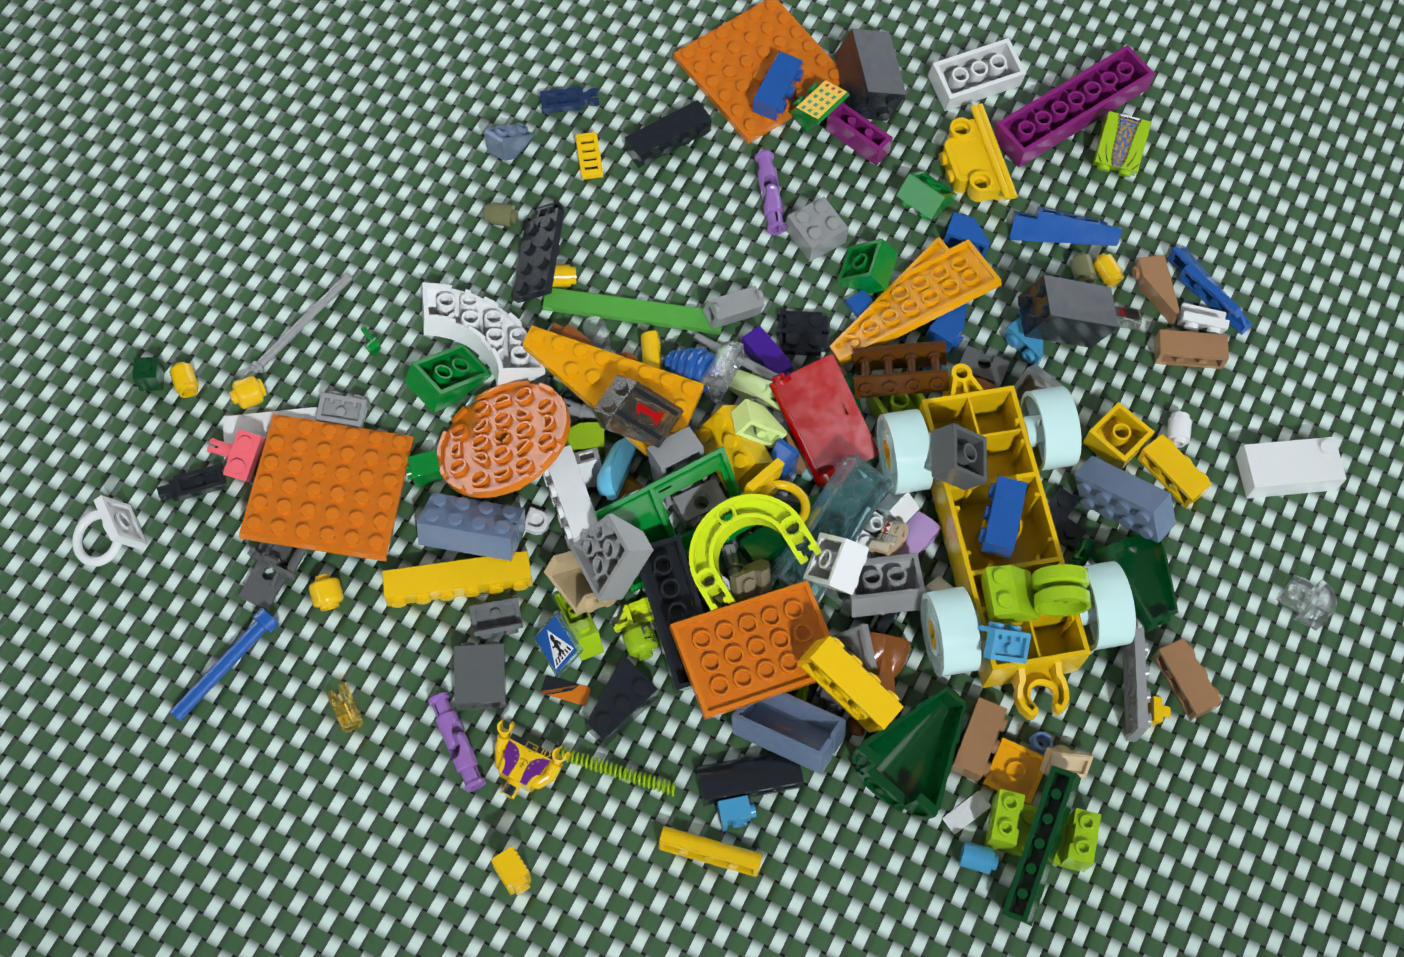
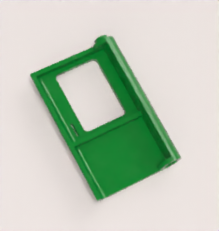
(646, 508)

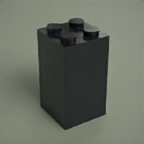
(870, 73)
(1067, 311)

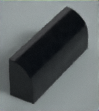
(748, 776)

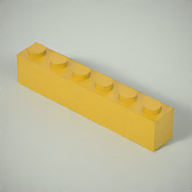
(456, 579)

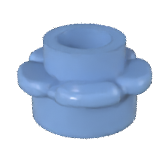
(1042, 738)

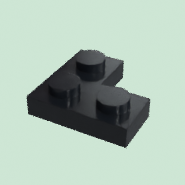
(1060, 508)

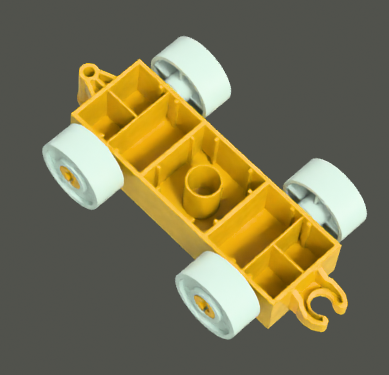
(1020, 443)

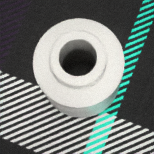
(1179, 428)

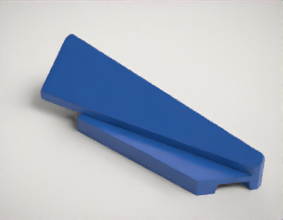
(1062, 227)
(1206, 288)

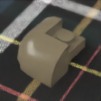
(752, 581)

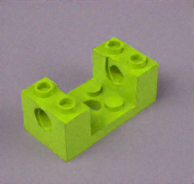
(1012, 820)

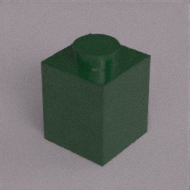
(148, 374)

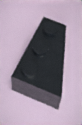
(621, 702)

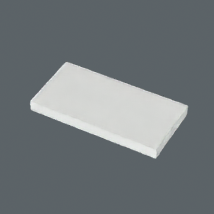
(260, 422)

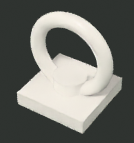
(119, 524)

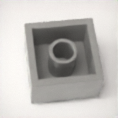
(816, 229)

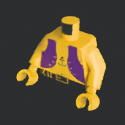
(524, 763)

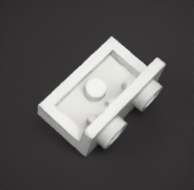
(1203, 319)

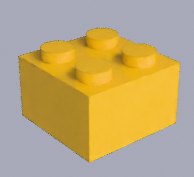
(1118, 436)

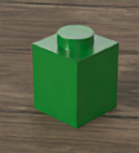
(423, 468)

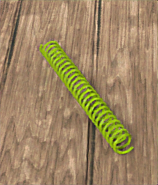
(630, 779)

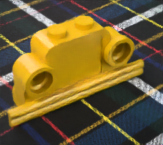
(975, 160)

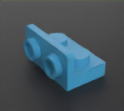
(1006, 643)

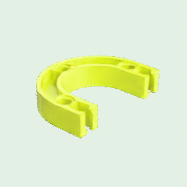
(746, 511)

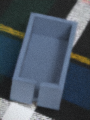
(1125, 499)
(471, 526)
(791, 730)

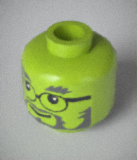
(640, 641)

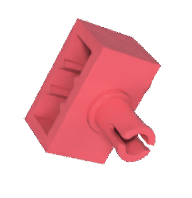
(241, 455)

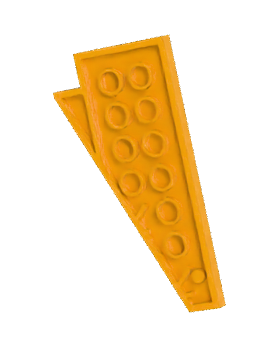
(926, 290)
(591, 371)

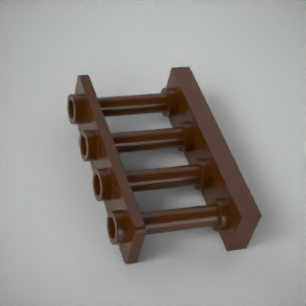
(900, 356)

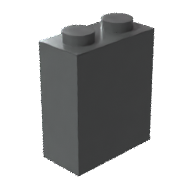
(480, 676)

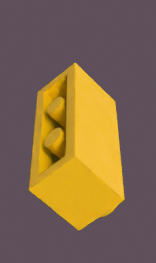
(1174, 471)

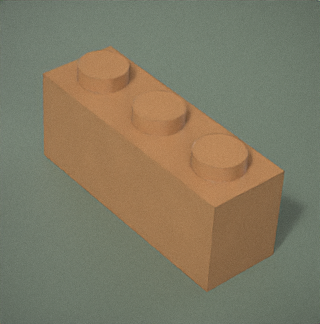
(1191, 349)
(1187, 679)
(979, 740)

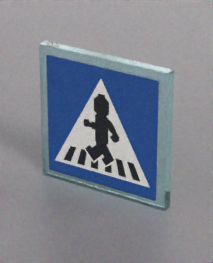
(557, 644)

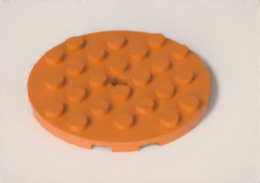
(535, 433)

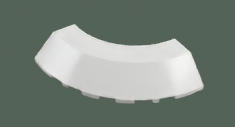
(482, 328)

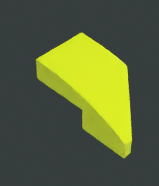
(633, 613)

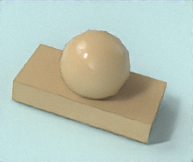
(1067, 759)

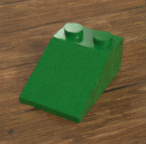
(446, 376)

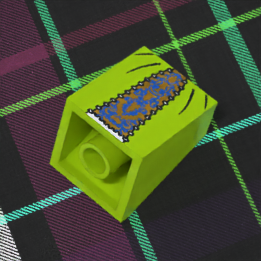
(1121, 144)

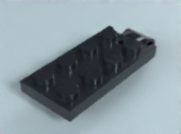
(539, 253)

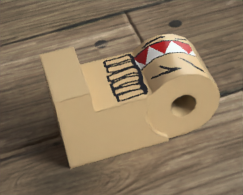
(890, 540)

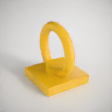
(768, 482)

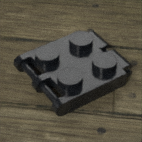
(804, 333)

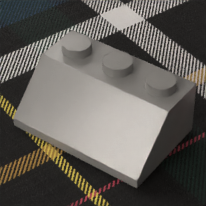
(888, 586)

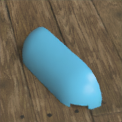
(616, 469)

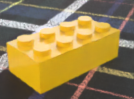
(850, 684)

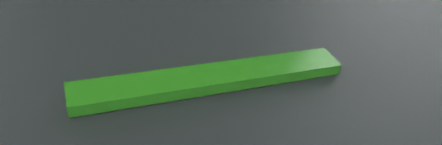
(628, 310)

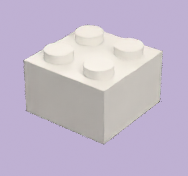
(837, 564)

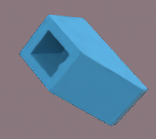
(1029, 347)

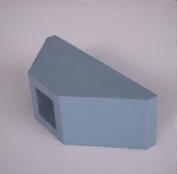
(507, 140)

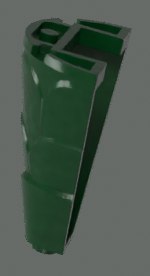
(914, 755)

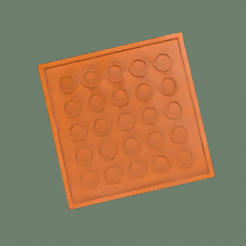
(737, 57)
(327, 488)

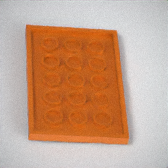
(749, 648)

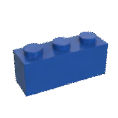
(778, 86)
(1002, 516)

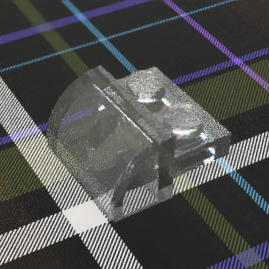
(723, 369)
(1313, 602)

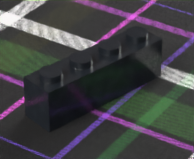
(668, 134)

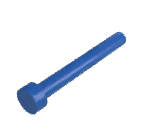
(263, 623)

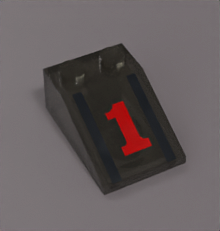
(636, 412)

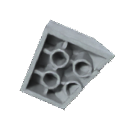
(611, 556)

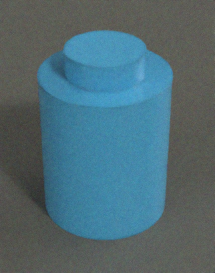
(978, 857)

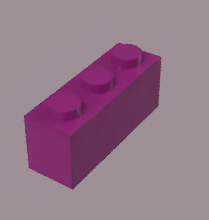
(859, 133)

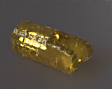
(345, 711)

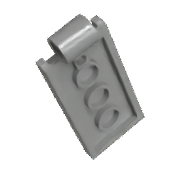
(1136, 693)

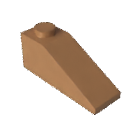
(1156, 284)

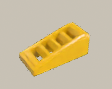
(589, 142)

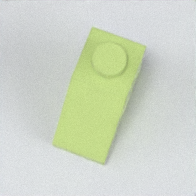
(757, 424)

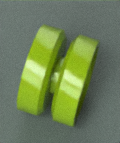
(1061, 590)

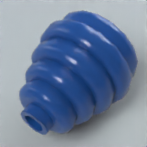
(688, 363)

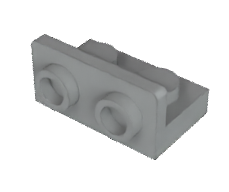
(342, 409)

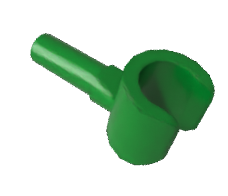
(373, 343)

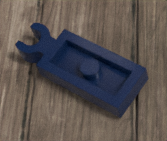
(567, 99)

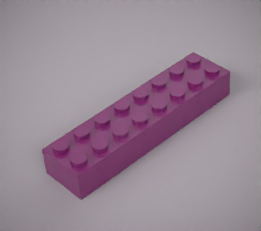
(1073, 106)

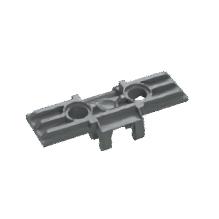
(262, 591)

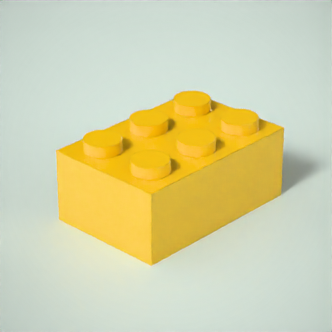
(744, 455)

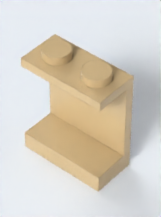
(572, 584)

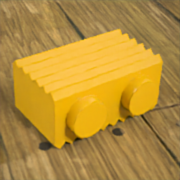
(512, 871)

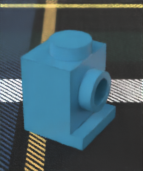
(735, 812)

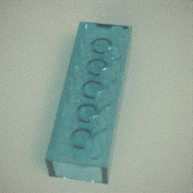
(839, 511)

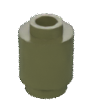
(501, 214)
(1083, 268)

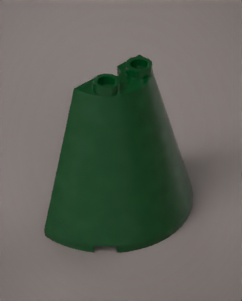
(1148, 576)

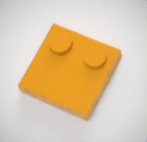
(1015, 770)

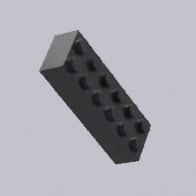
(670, 599)

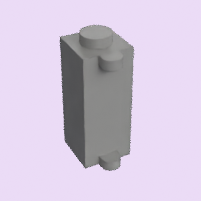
(733, 307)

